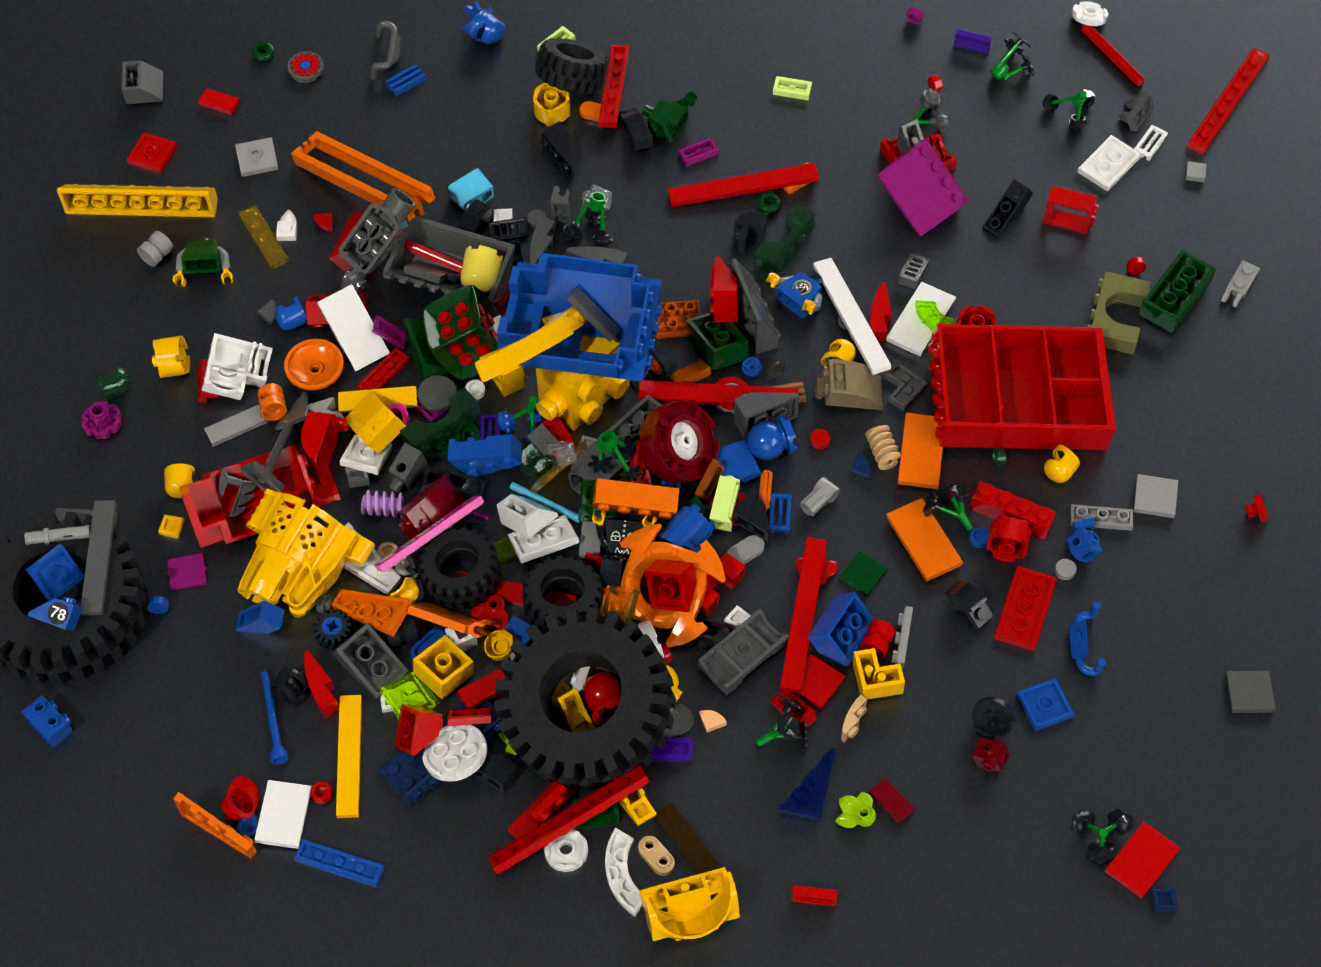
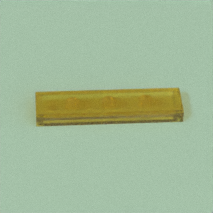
(263, 237)

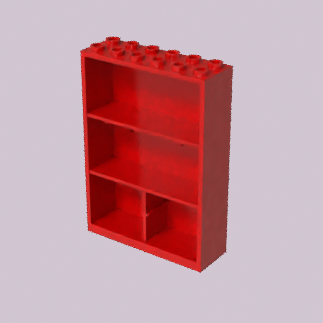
(1021, 387)

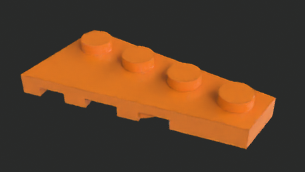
(378, 611)
(212, 825)

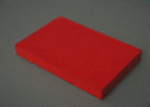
(1142, 860)

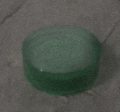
(999, 457)

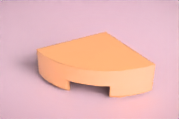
(711, 720)

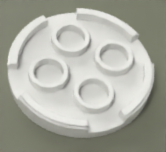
(455, 753)

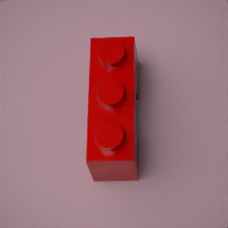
(733, 571)

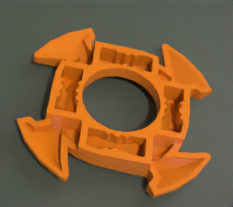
(646, 552)

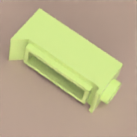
(725, 502)

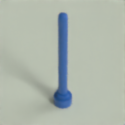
(278, 753)

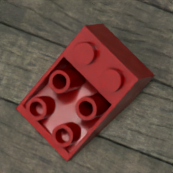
(723, 293)

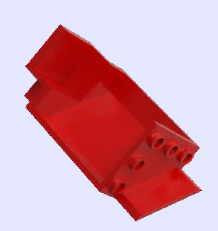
(212, 514)

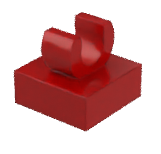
(1257, 509)

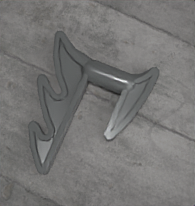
(242, 498)

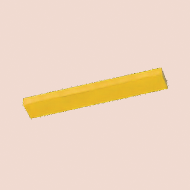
(349, 756)

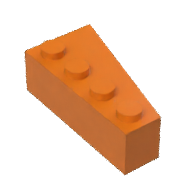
(635, 498)

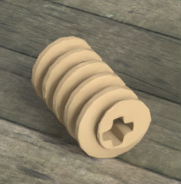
(883, 447)

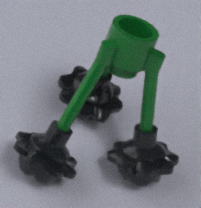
(595, 215)

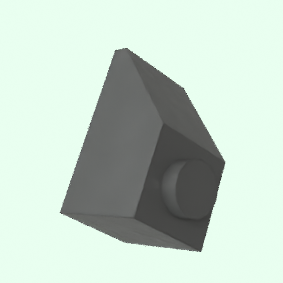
(908, 135)

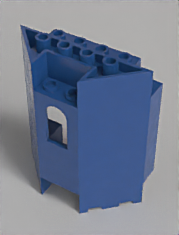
(612, 286)

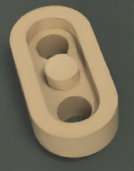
(655, 855)

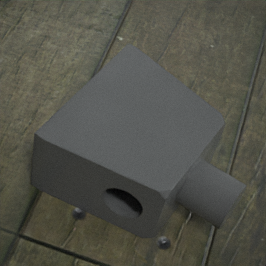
(407, 468)

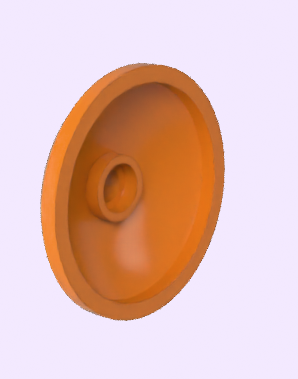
(310, 357)

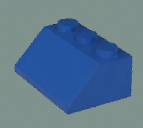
(841, 628)

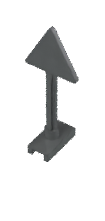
(262, 474)

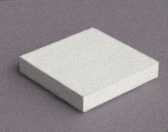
(363, 458)

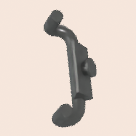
(392, 50)

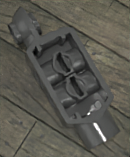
(375, 237)

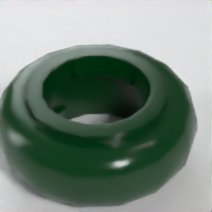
(263, 56)
(769, 197)

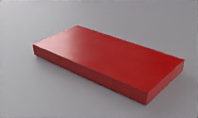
(1025, 608)

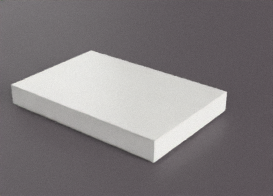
(1109, 163)
(551, 538)
(283, 814)

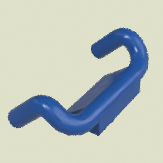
(1079, 641)

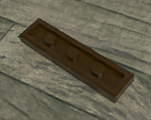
(686, 840)

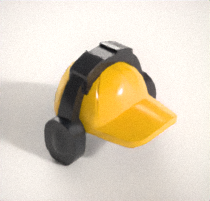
(411, 588)

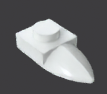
(287, 227)

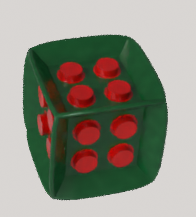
(461, 329)

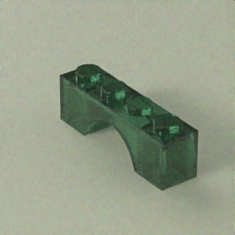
(772, 255)
(425, 435)

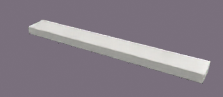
(852, 316)

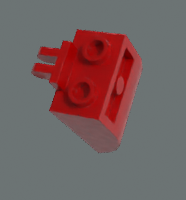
(320, 440)

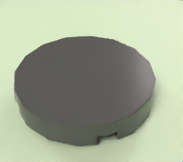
(435, 393)

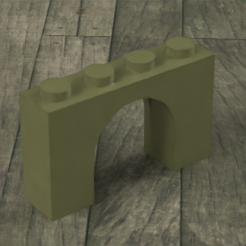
(1118, 289)

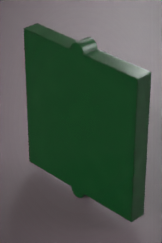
(863, 573)

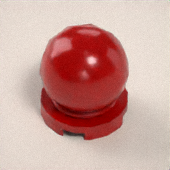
(602, 696)

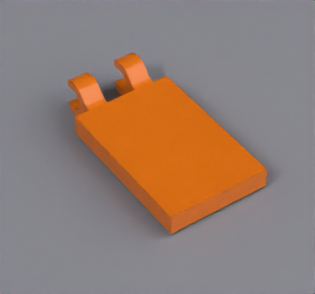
(449, 619)

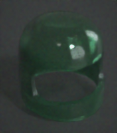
(115, 383)

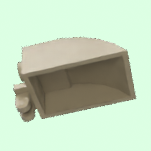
(849, 385)

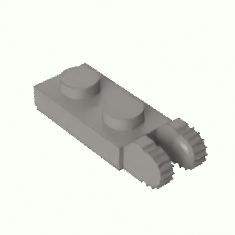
(1241, 282)

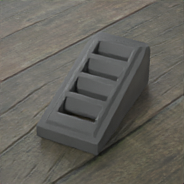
(909, 281)

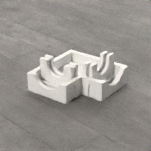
(233, 365)

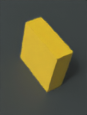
(171, 526)

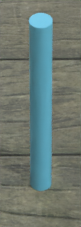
(544, 501)

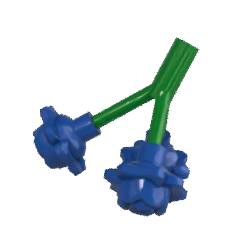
(508, 421)

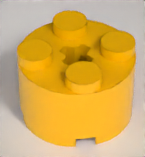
(551, 104)
(171, 356)

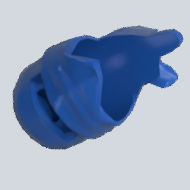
(484, 25)

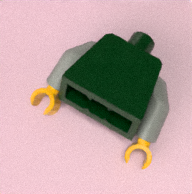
(202, 257)

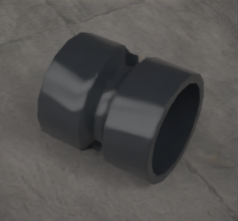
(406, 632)

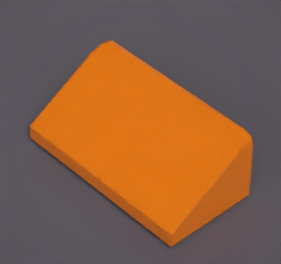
(691, 373)

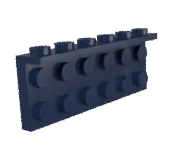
(408, 773)

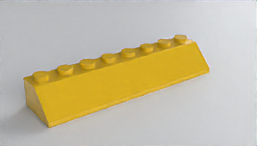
(138, 200)

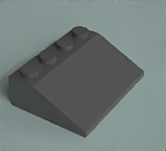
(754, 311)

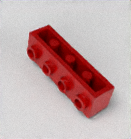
(994, 501)

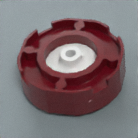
(678, 442)

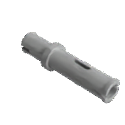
(47, 536)

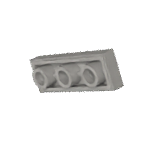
(1112, 517)
(902, 637)

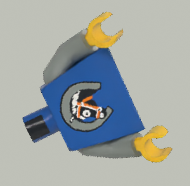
(798, 292)

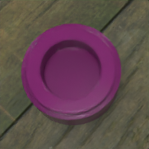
(914, 15)

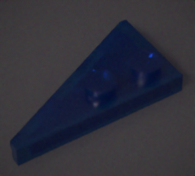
(809, 797)

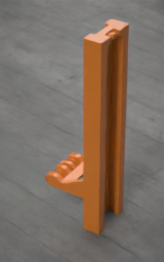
(407, 184)

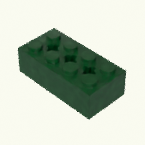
(1177, 291)

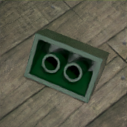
(420, 349)

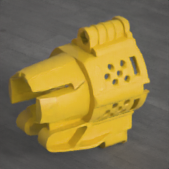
(288, 562)

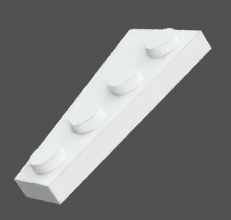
(383, 581)

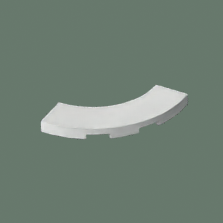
(617, 872)

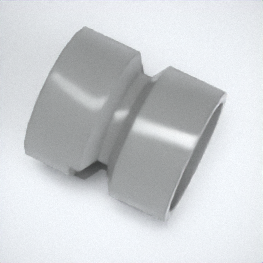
(156, 247)

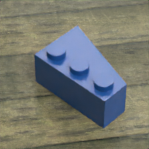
(485, 456)

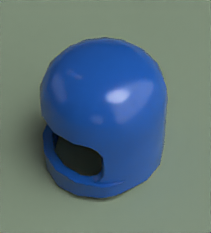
(291, 316)

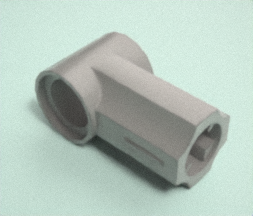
(823, 492)

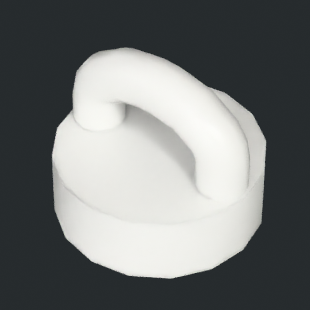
(400, 566)

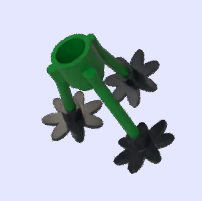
(1001, 69)
(609, 442)

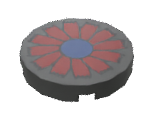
(305, 67)

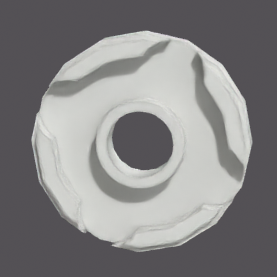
(1089, 13)
(570, 861)

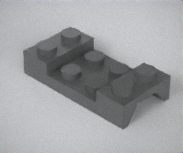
(741, 652)

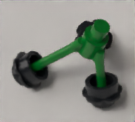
(1081, 99)

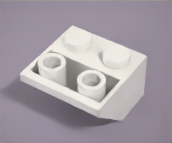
(524, 515)

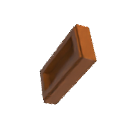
(709, 480)

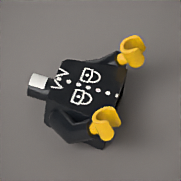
(615, 531)

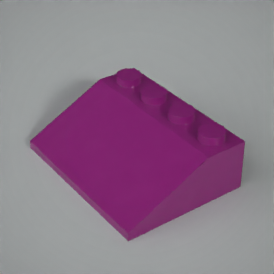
(922, 187)

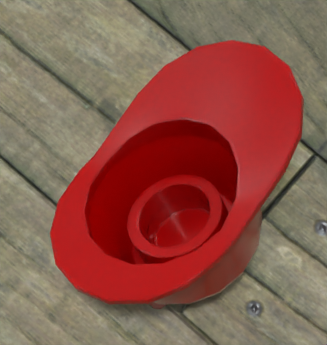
(240, 799)

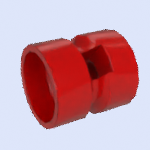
(879, 637)

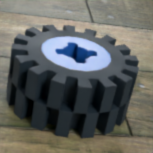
(336, 636)

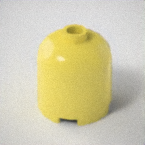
(481, 268)

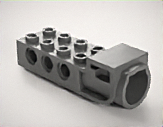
(627, 426)

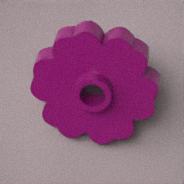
(101, 420)

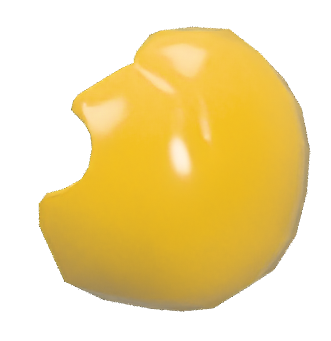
(498, 645)

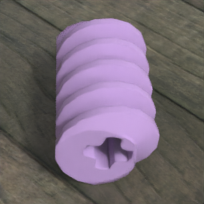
(382, 503)

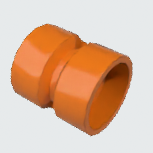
(272, 402)

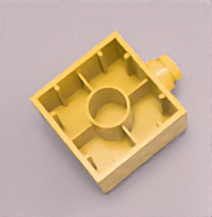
(578, 396)

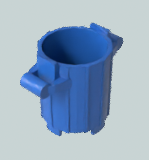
(687, 529)

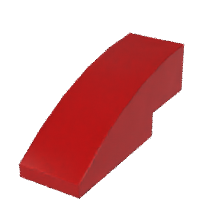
(880, 313)
(320, 686)

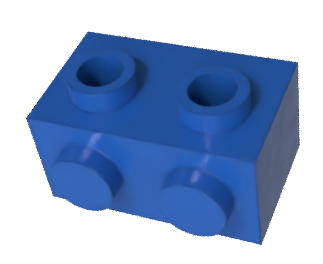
(47, 720)

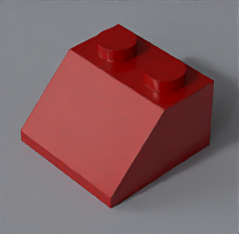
(671, 585)
(417, 728)

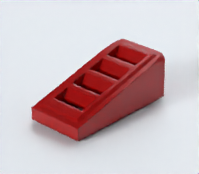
(807, 715)

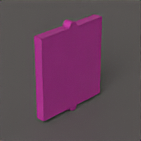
(186, 571)

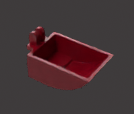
(429, 507)

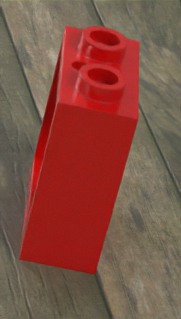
(1072, 200)

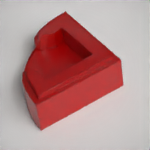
(324, 221)

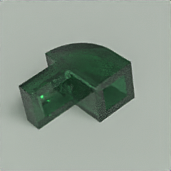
(533, 463)

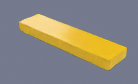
(404, 395)

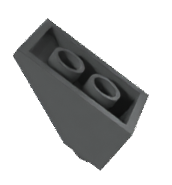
(763, 406)
(369, 660)

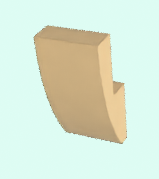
(851, 722)

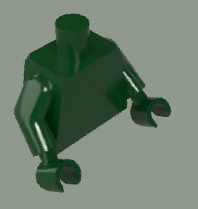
(668, 116)

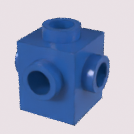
(1084, 545)

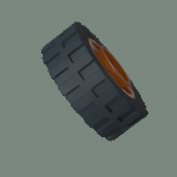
(663, 361)

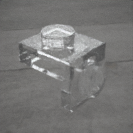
(594, 188)

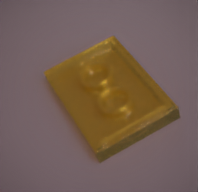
(554, 471)

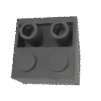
(141, 83)

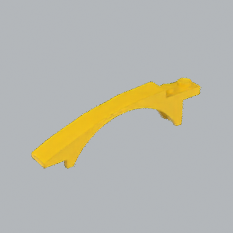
(556, 329)
(572, 711)

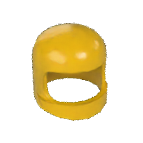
(840, 349)
(1061, 469)
(177, 476)

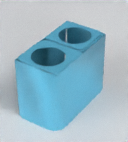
(469, 188)

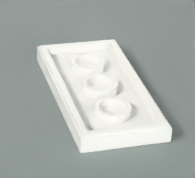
(353, 328)
(908, 330)

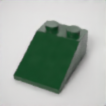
(718, 341)

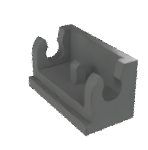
(560, 207)

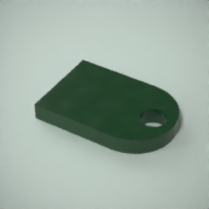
(440, 450)

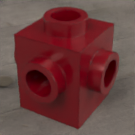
(990, 754)

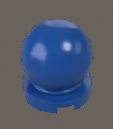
(770, 439)

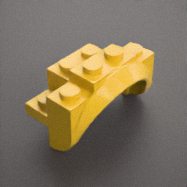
(689, 905)

